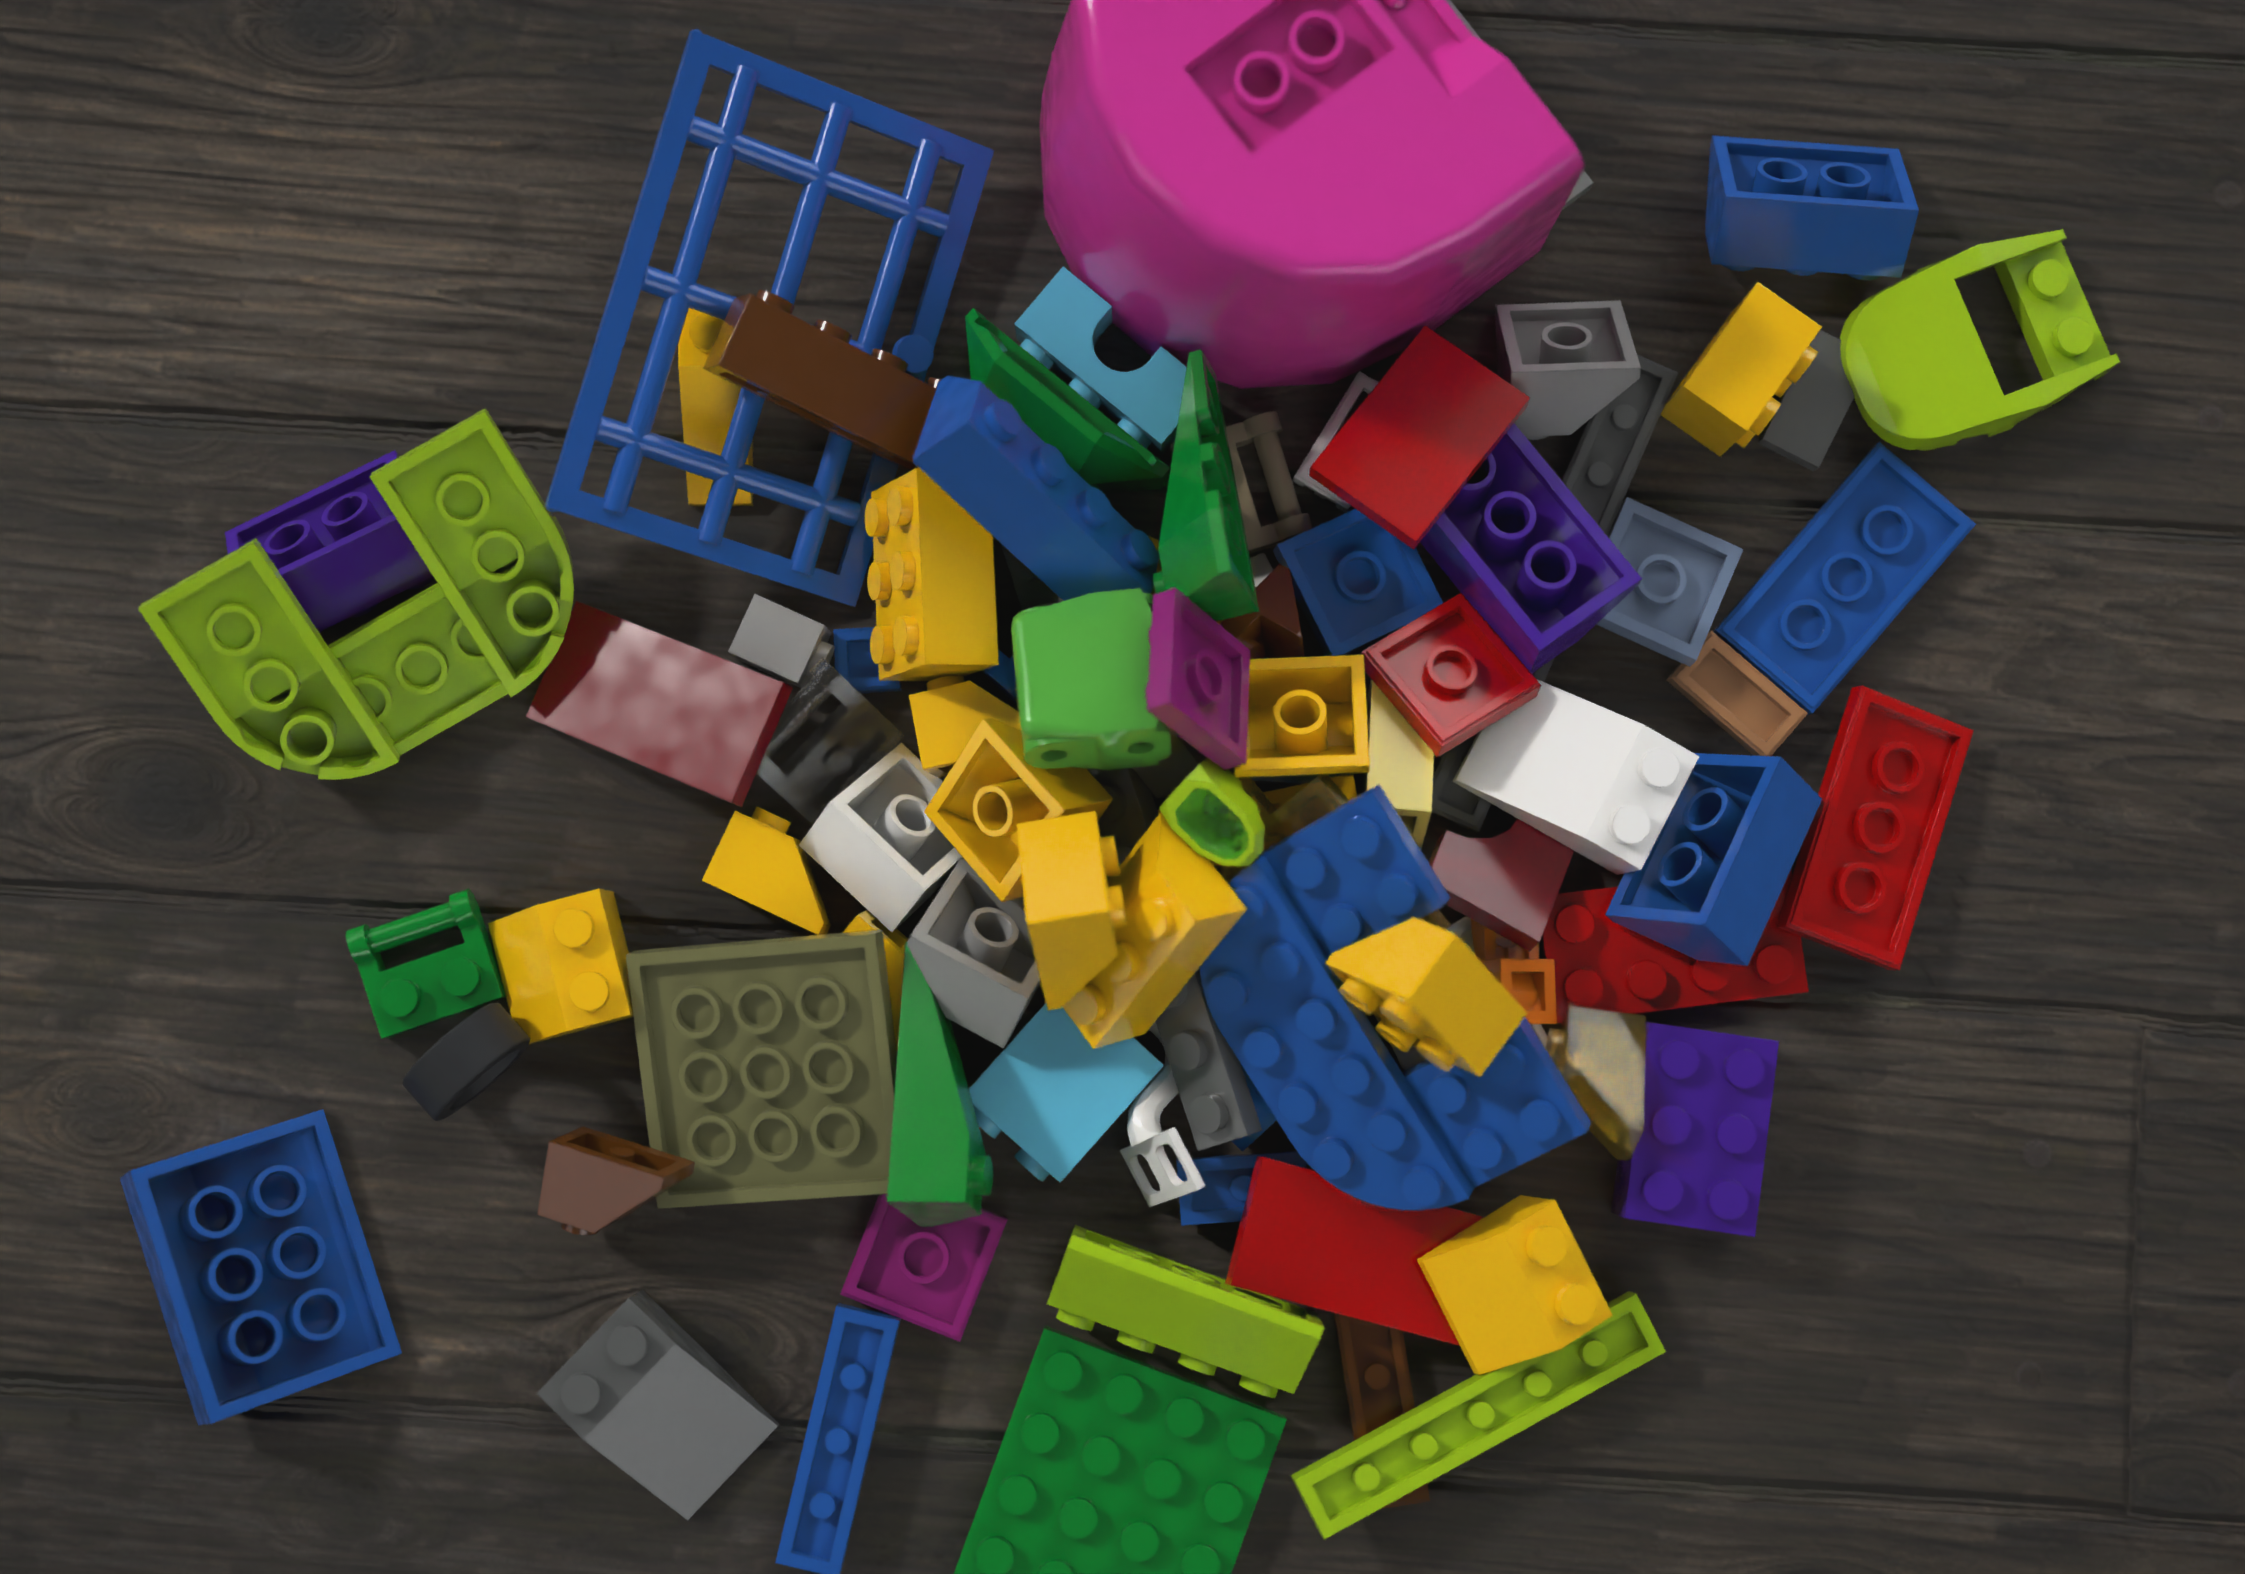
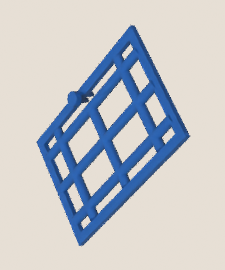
(683, 292)

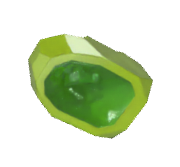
(1216, 816)

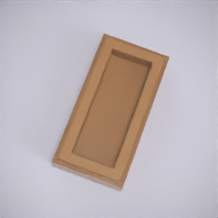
(1738, 697)

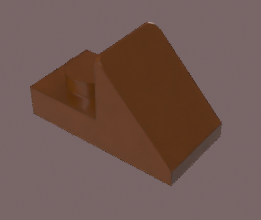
(1274, 628)

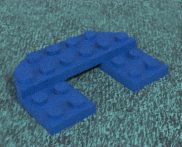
(1316, 1058)

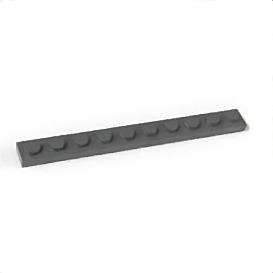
(1198, 1054)

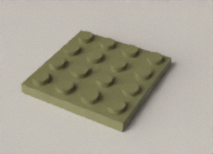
(768, 1066)

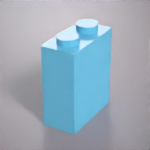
(1058, 1091)

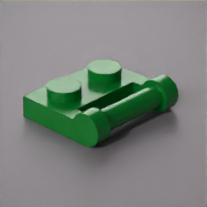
(433, 984)

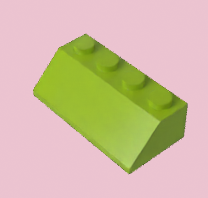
(1185, 1311)

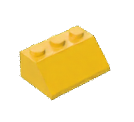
(1174, 919)

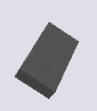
(1811, 408)

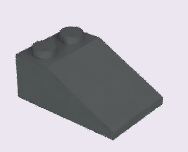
(658, 1405)

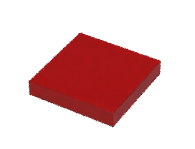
(1449, 674)

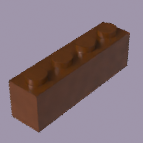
(822, 376)

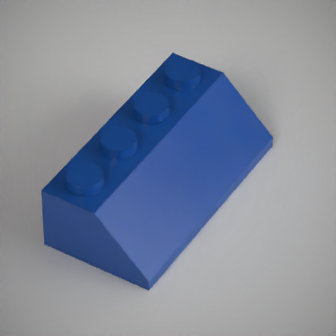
(1029, 495)

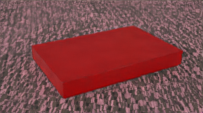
(1419, 437)

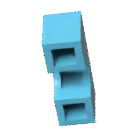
(1062, 334)

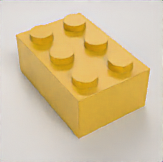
(929, 583)

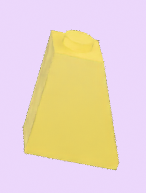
(1398, 764)

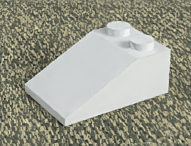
(1580, 776)

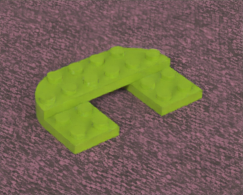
(412, 670)

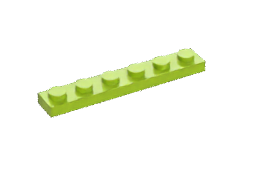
(1472, 1419)

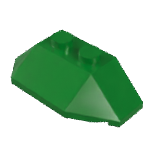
(1059, 415)

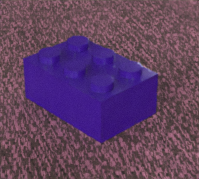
(1701, 1131)

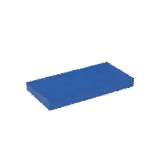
(1844, 578)

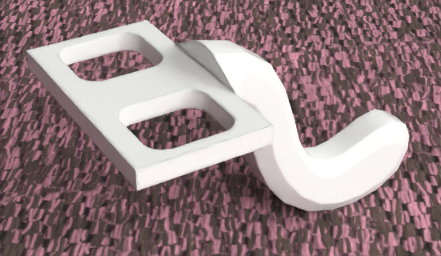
(1149, 1140)

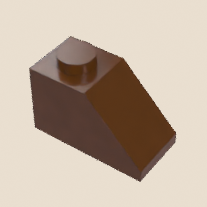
(603, 1178)

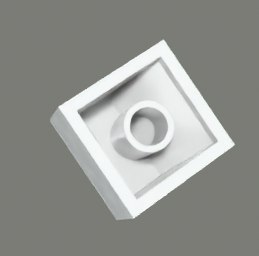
(882, 841)

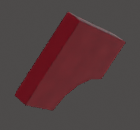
(1503, 879)

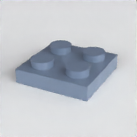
(1680, 583)

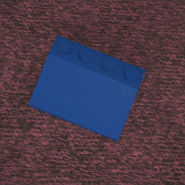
(260, 1266)

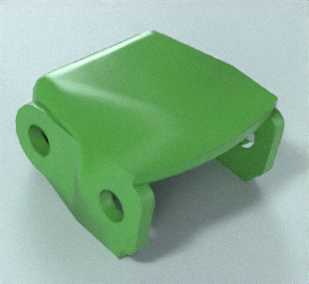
(1086, 681)

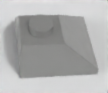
(1564, 359)

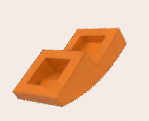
(1520, 972)

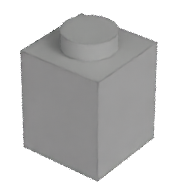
(781, 641)

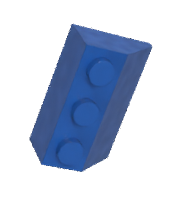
(1808, 207)
(1720, 858)

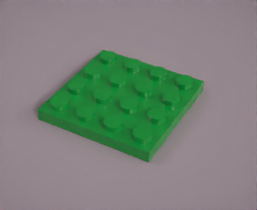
(1119, 1470)

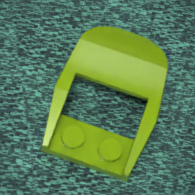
(1924, 368)

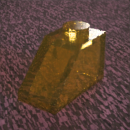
(1605, 1068)

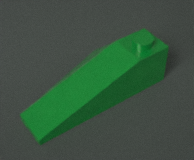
(1202, 524)
(935, 1140)

